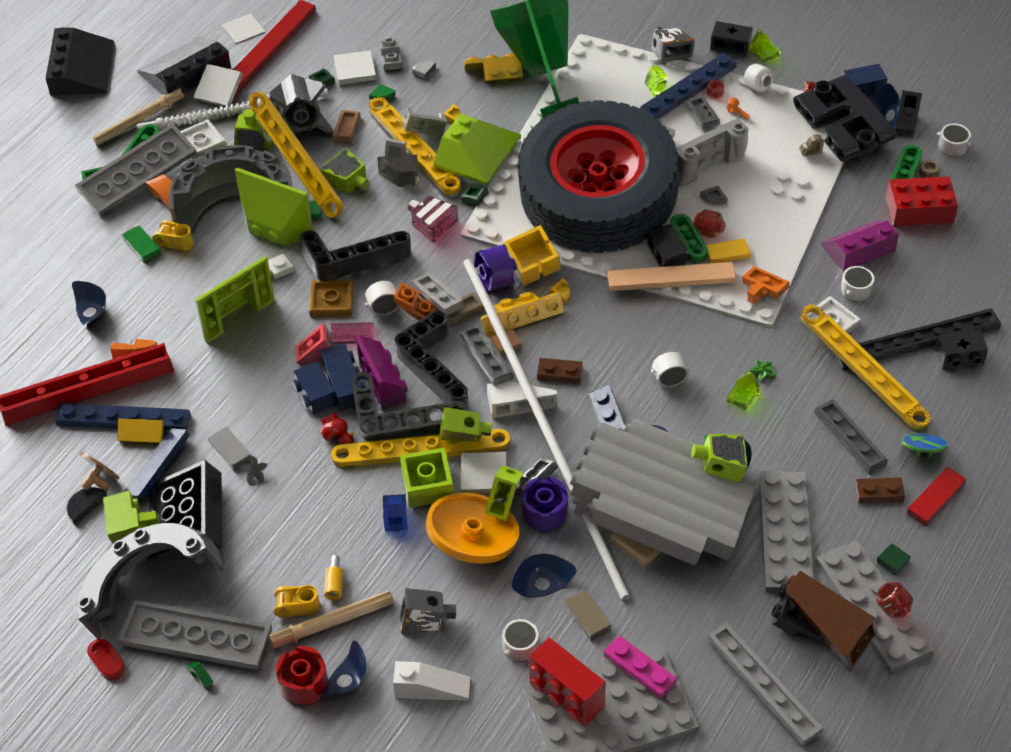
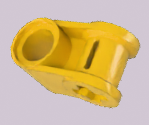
(175, 235)
(296, 601)

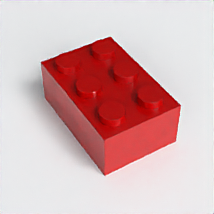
(921, 201)
(566, 682)

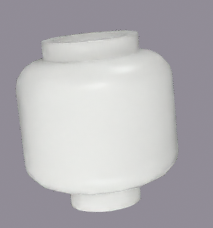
(758, 77)

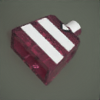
(433, 216)

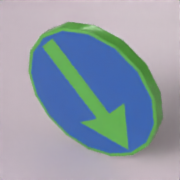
(925, 443)

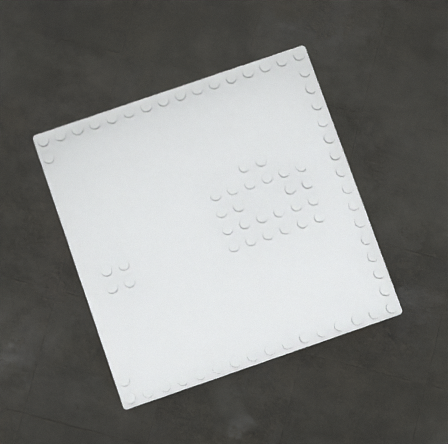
(770, 191)

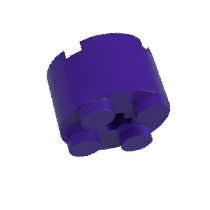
(495, 267)
(544, 504)

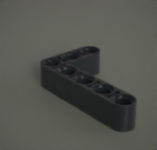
(352, 258)
(413, 352)

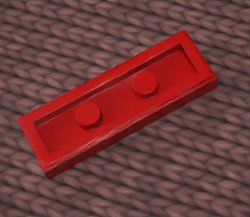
(936, 495)

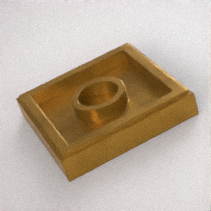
(331, 298)

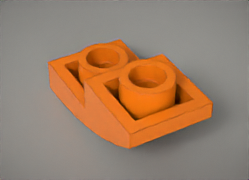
(160, 188)
(408, 300)
(122, 349)

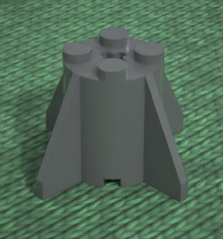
(299, 103)

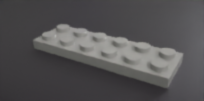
(134, 168)
(784, 527)
(858, 580)
(195, 634)

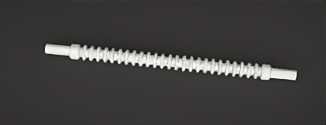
(162, 123)

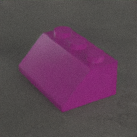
(862, 244)
(385, 376)

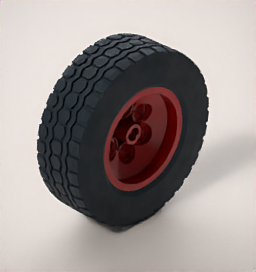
(598, 175)

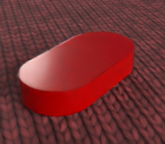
(106, 659)

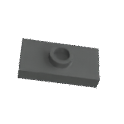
(702, 112)
(541, 468)

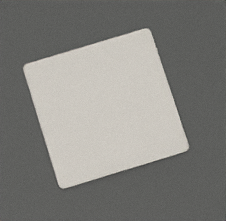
(243, 28)

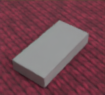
(229, 448)

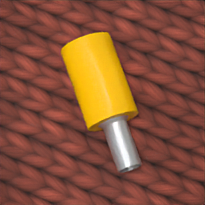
(334, 580)

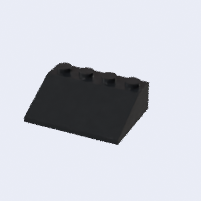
(78, 62)
(185, 65)
(191, 500)

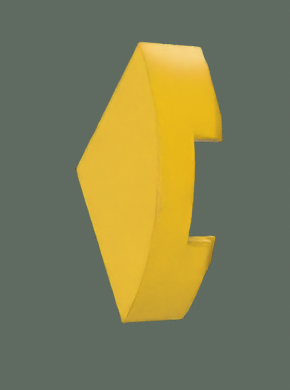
(452, 113)
(563, 288)

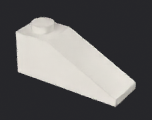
(510, 399)
(426, 681)

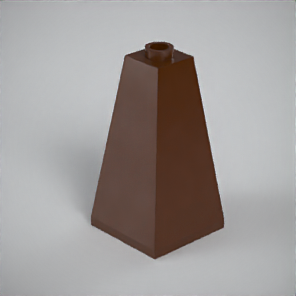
(834, 618)

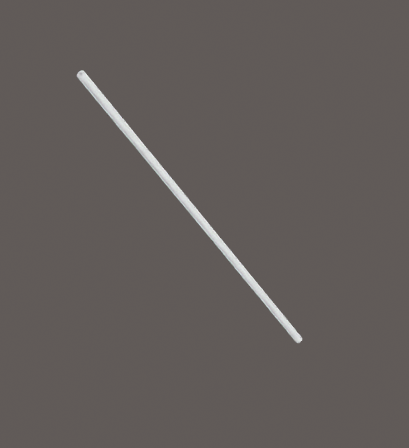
(544, 425)

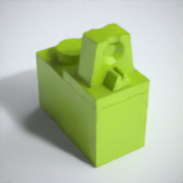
(123, 515)

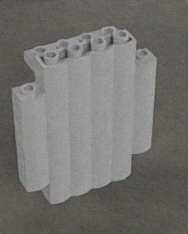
(658, 494)

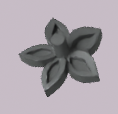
(254, 469)

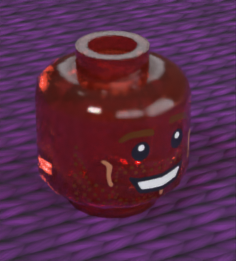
(709, 223)
(894, 599)

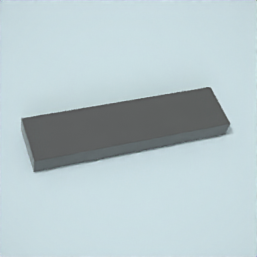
(487, 355)
(851, 436)

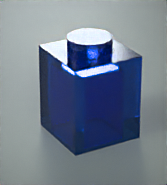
(395, 512)

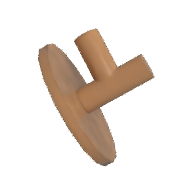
(94, 477)

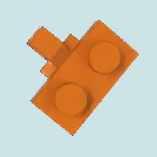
(762, 284)

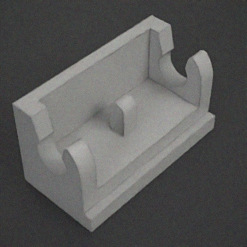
(424, 124)

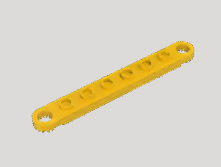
(393, 123)
(295, 154)
(865, 367)
(390, 450)

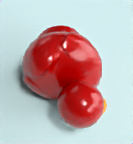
(336, 426)

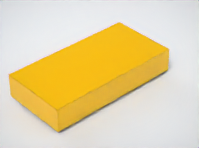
(728, 251)
(140, 430)

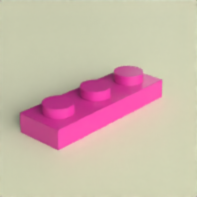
(640, 667)

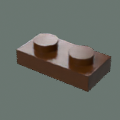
(559, 370)
(879, 490)

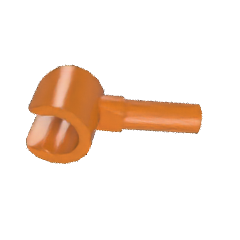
(733, 107)

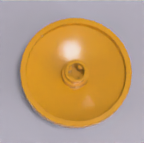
(468, 534)

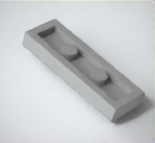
(438, 293)

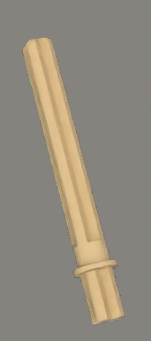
(159, 105)
(330, 619)

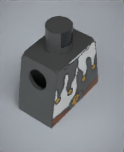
(672, 44)
(423, 611)

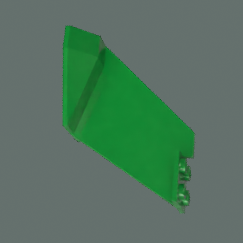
(538, 39)

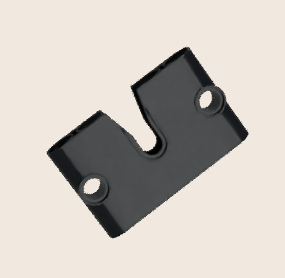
(856, 124)

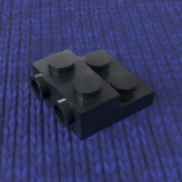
(790, 618)

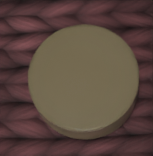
(929, 169)

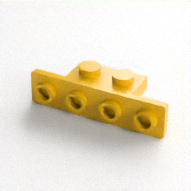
(497, 68)
(523, 311)

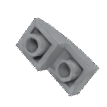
(390, 54)

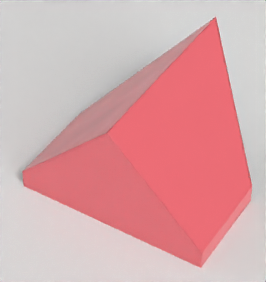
(309, 348)

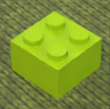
(426, 476)

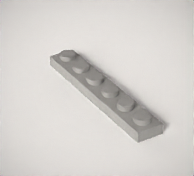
(765, 684)

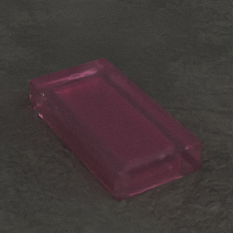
(346, 332)

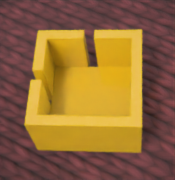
(532, 256)

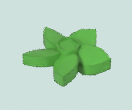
(764, 369)

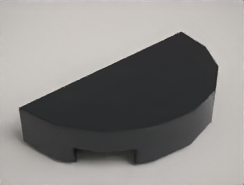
(83, 502)

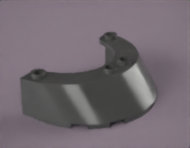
(214, 178)
(99, 587)

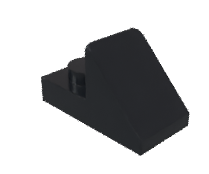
(908, 111)

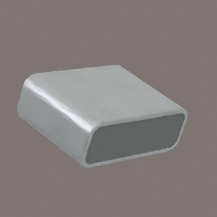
(424, 68)

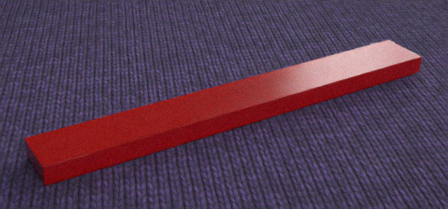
(273, 40)

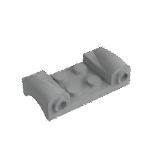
(724, 142)

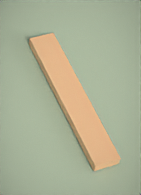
(670, 276)

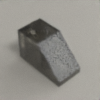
(399, 169)

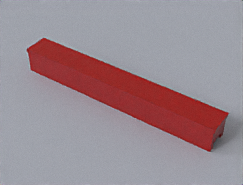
(85, 383)

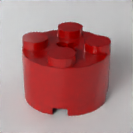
(302, 675)

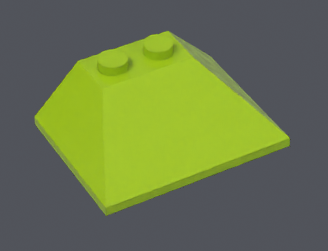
(474, 148)
(273, 208)
(248, 285)

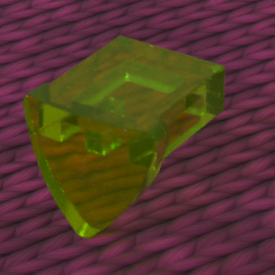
(763, 47)
(656, 80)
(744, 390)

